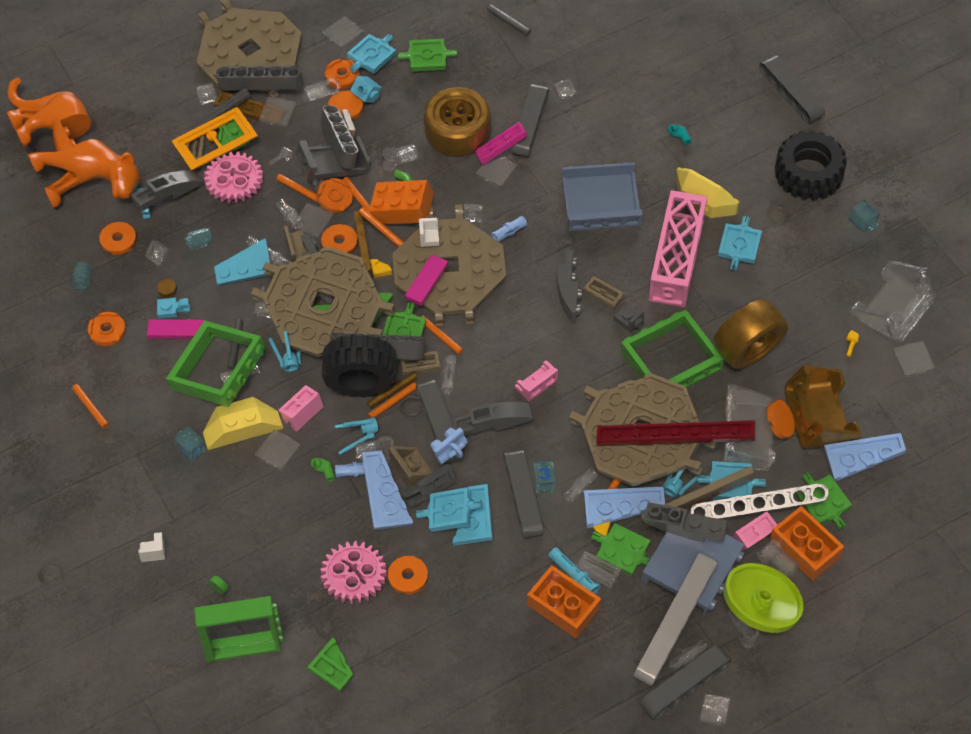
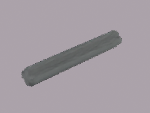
(224, 107)

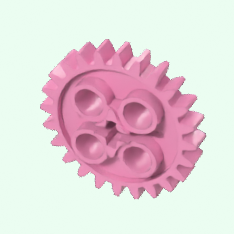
(233, 177)
(367, 561)

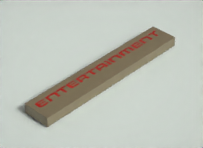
(711, 490)

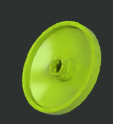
(763, 598)

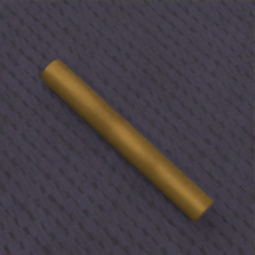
(393, 389)

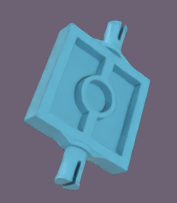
(371, 53)
(740, 243)
(724, 469)
(449, 509)

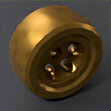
(455, 133)
(750, 334)

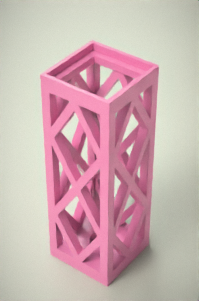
(668, 288)

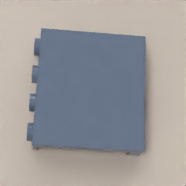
(601, 196)
(676, 556)

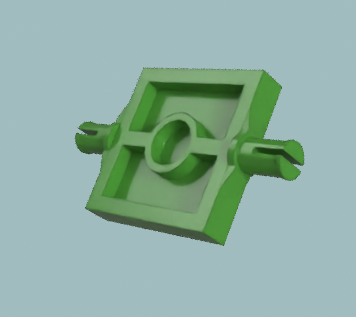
(427, 55)
(405, 323)
(832, 507)
(623, 548)

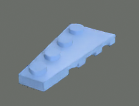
(858, 455)
(384, 498)
(618, 504)

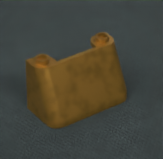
(817, 407)

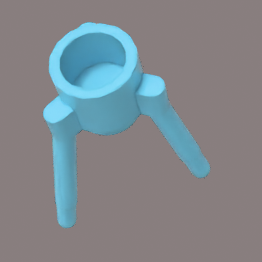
(290, 361)
(367, 426)
(673, 485)

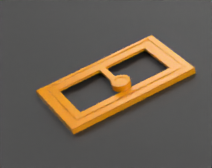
(234, 114)

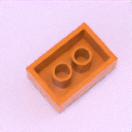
(401, 201)
(807, 543)
(563, 601)

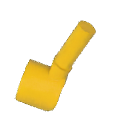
(853, 338)

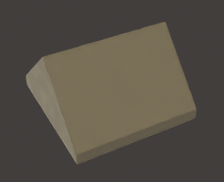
(409, 464)

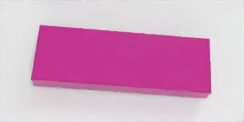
(501, 143)
(426, 280)
(172, 328)

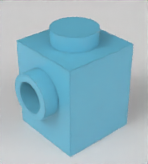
(366, 89)

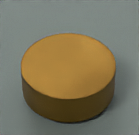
(166, 288)

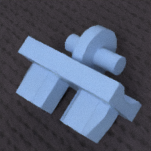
(451, 446)

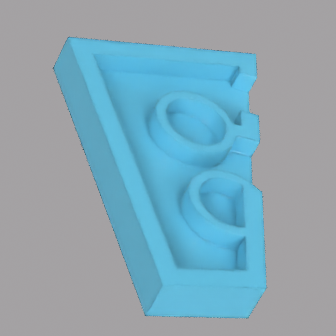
(244, 265)
(480, 519)

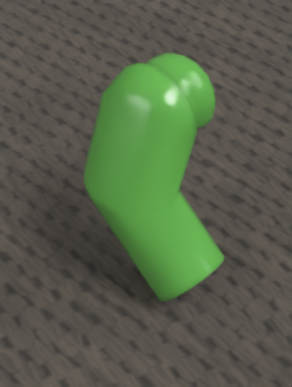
(400, 175)
(325, 467)

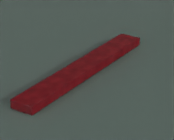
(676, 433)

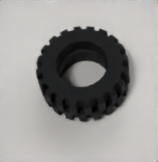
(816, 148)
(359, 365)

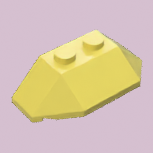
(719, 201)
(240, 422)

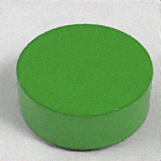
(218, 585)

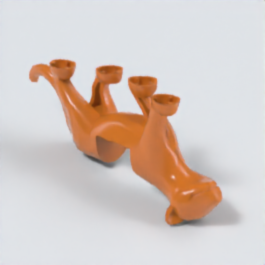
(84, 161)

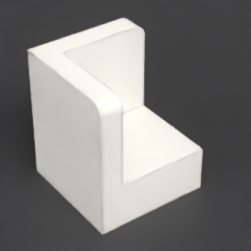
(429, 232)
(153, 550)

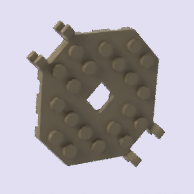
(224, 36)
(330, 273)
(457, 292)
(648, 400)

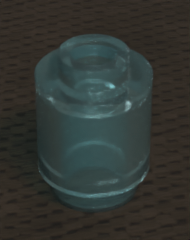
(198, 238)
(81, 275)

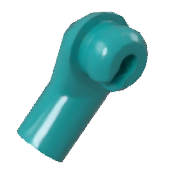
(680, 132)

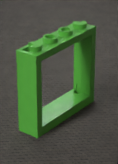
(195, 350)
(689, 376)
(238, 612)

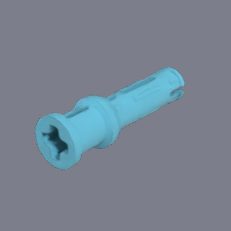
(572, 571)

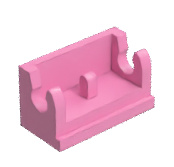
(537, 381)
(301, 407)
(755, 530)

